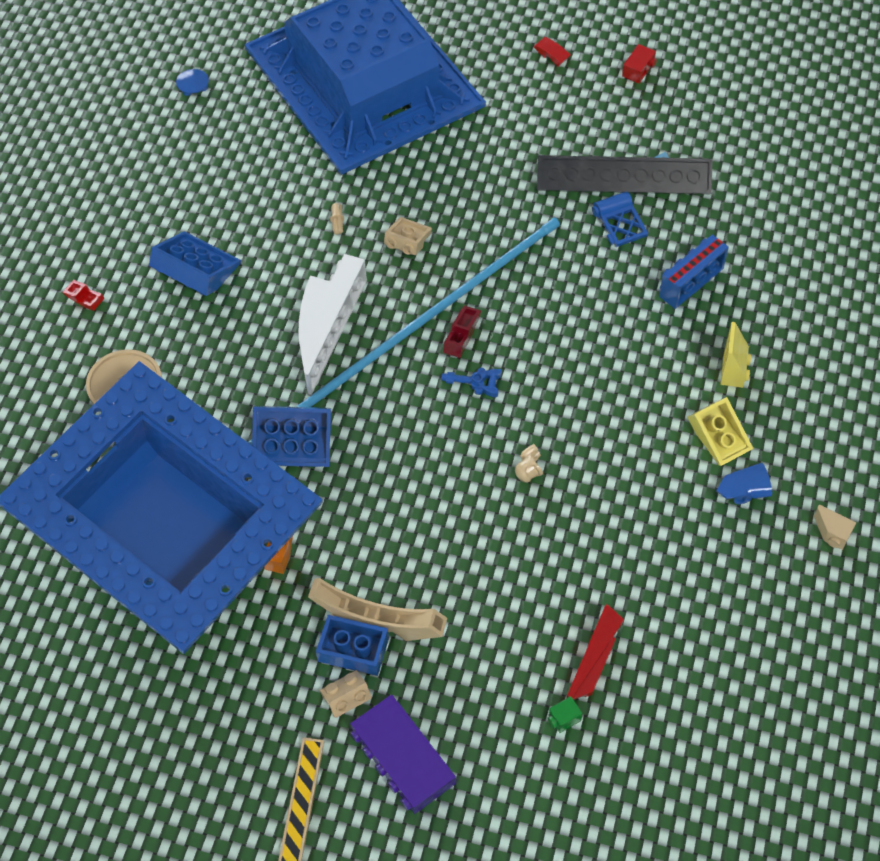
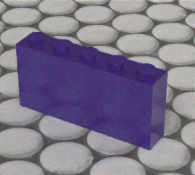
(402, 754)

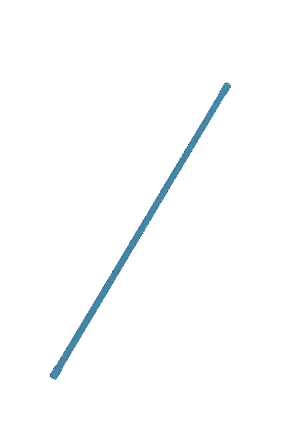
(429, 314)

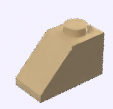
(833, 527)

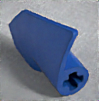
(746, 484)

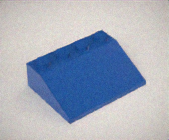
(193, 262)
(293, 435)

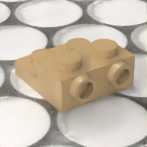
(407, 236)

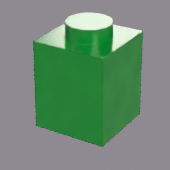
(564, 715)

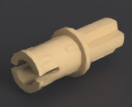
(337, 218)

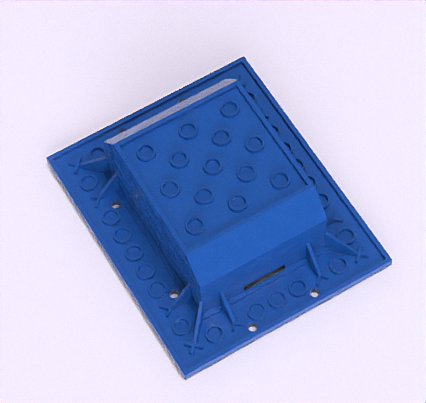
(353, 65)
(164, 509)

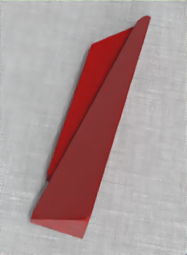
(596, 654)

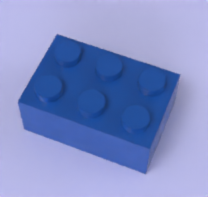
(352, 645)

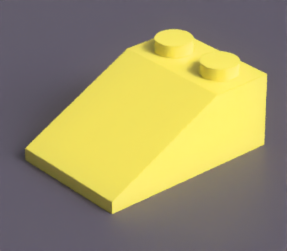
(735, 359)
(720, 431)

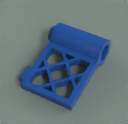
(612, 209)

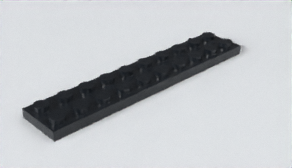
(624, 174)

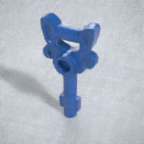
(477, 380)

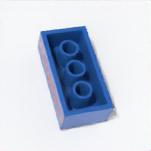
(693, 271)

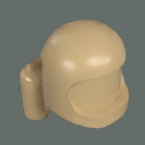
(528, 468)

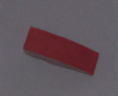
(461, 331)

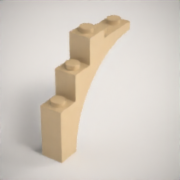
(406, 623)

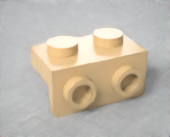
(346, 693)

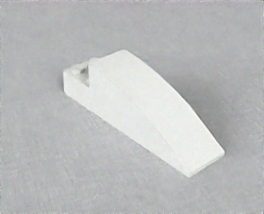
(325, 313)

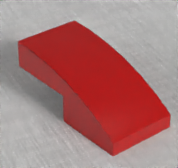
(553, 50)
(83, 295)

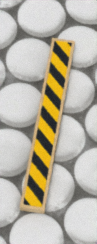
(301, 800)

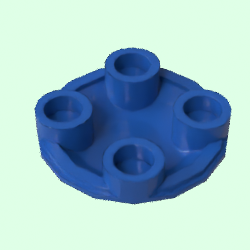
(192, 81)

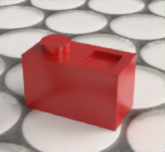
(639, 63)

